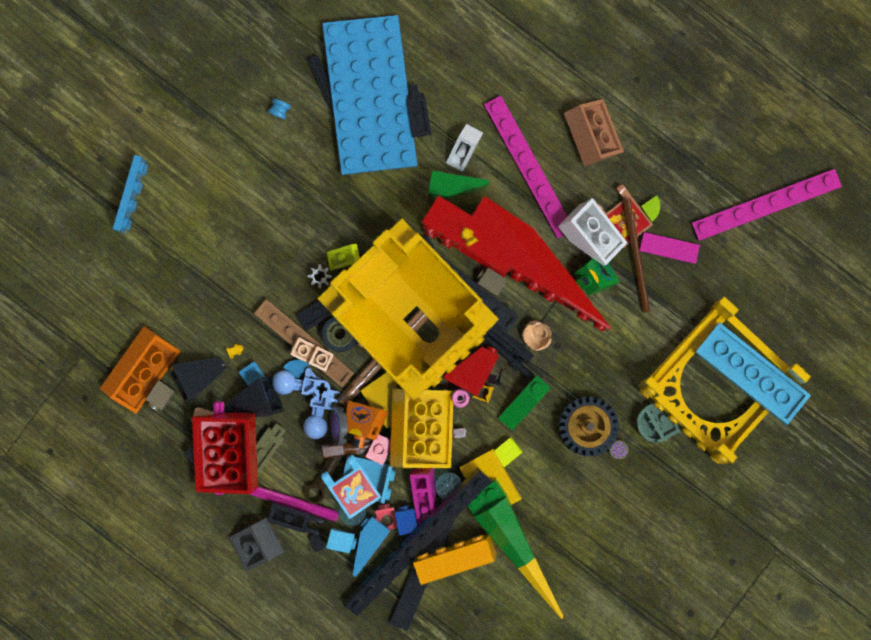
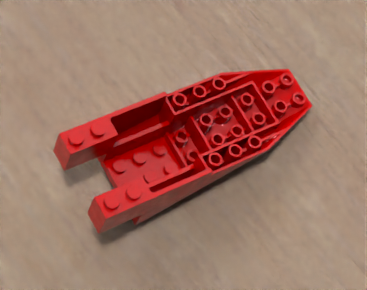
(512, 247)

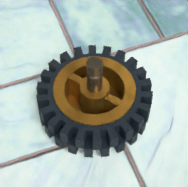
(588, 426)

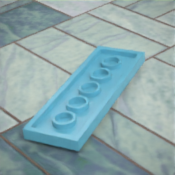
(753, 374)

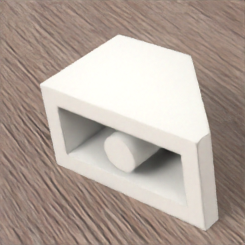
(464, 147)

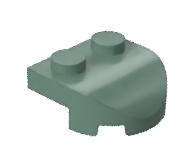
(655, 425)

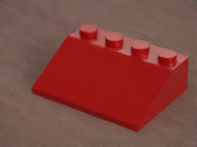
(225, 453)

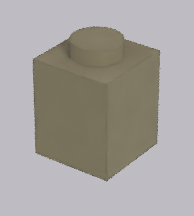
(491, 281)
(160, 396)

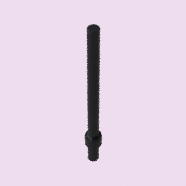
(515, 363)

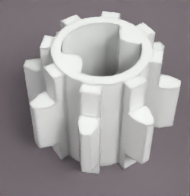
(316, 272)

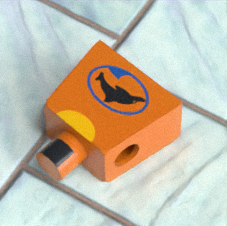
(364, 422)

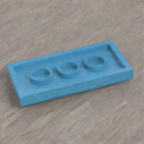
(132, 188)

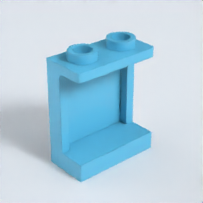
(378, 474)

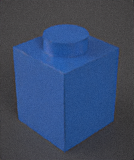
(406, 520)

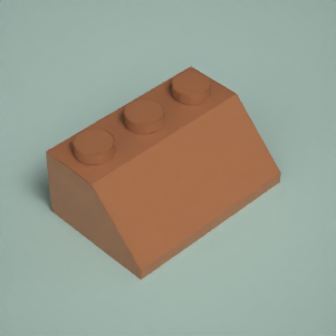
(593, 132)

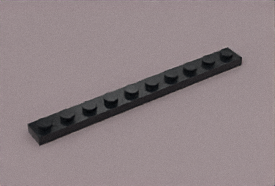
(417, 541)

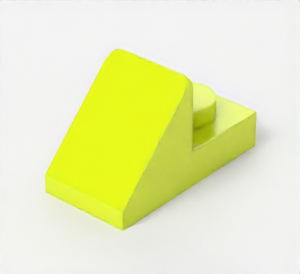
(343, 257)

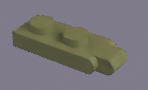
(268, 445)

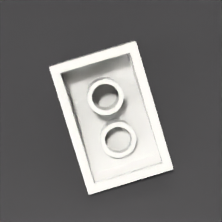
(593, 232)

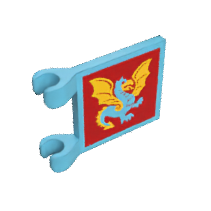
(353, 490)

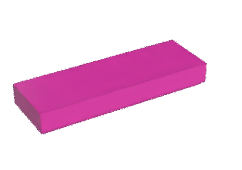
(669, 248)

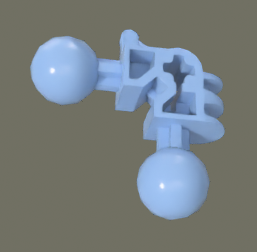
(315, 425)

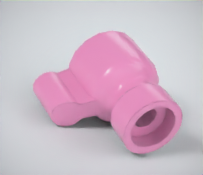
(460, 398)

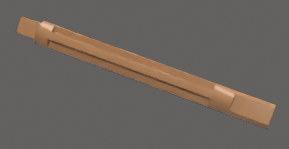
(374, 367)

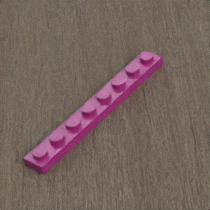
(527, 163)
(766, 205)

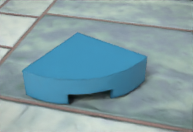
(296, 367)

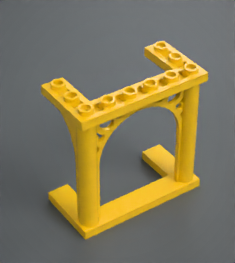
(653, 387)

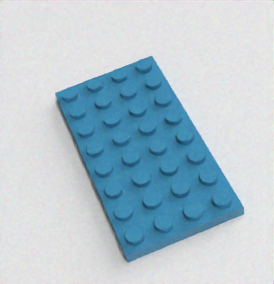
(369, 95)

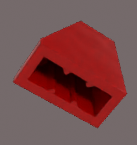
(474, 370)

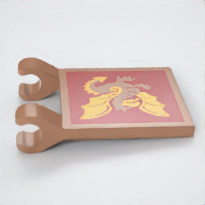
(617, 213)

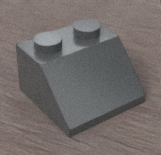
(256, 544)

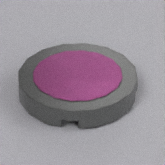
(338, 425)

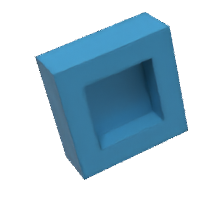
(251, 373)

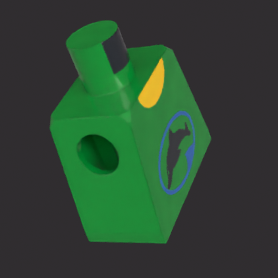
(595, 277)

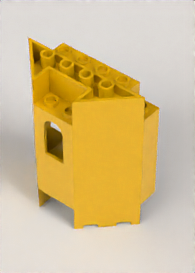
(386, 287)

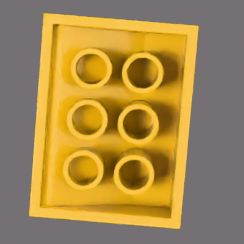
(421, 429)

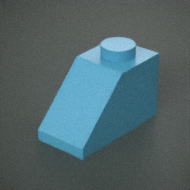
(341, 540)

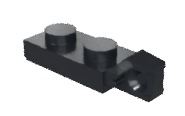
(418, 113)

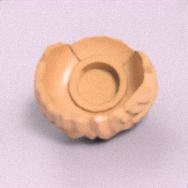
(537, 335)

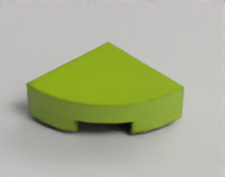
(652, 208)

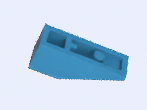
(370, 539)

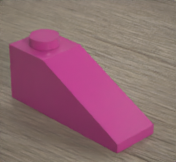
(424, 492)

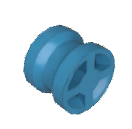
(279, 109)

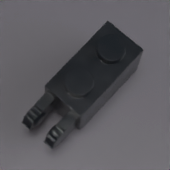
(293, 519)

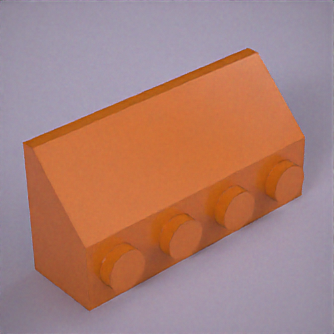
(139, 370)

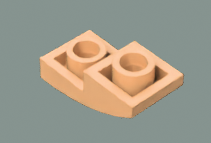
(311, 354)

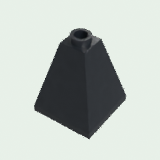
(195, 376)
(257, 399)

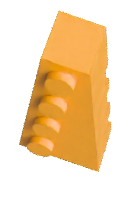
(455, 559)

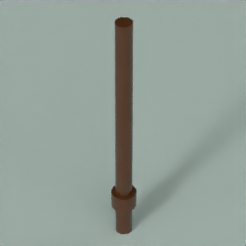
(630, 218)

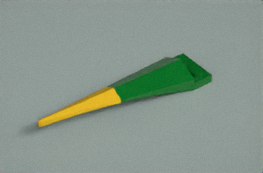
(499, 520)

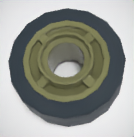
(331, 341)

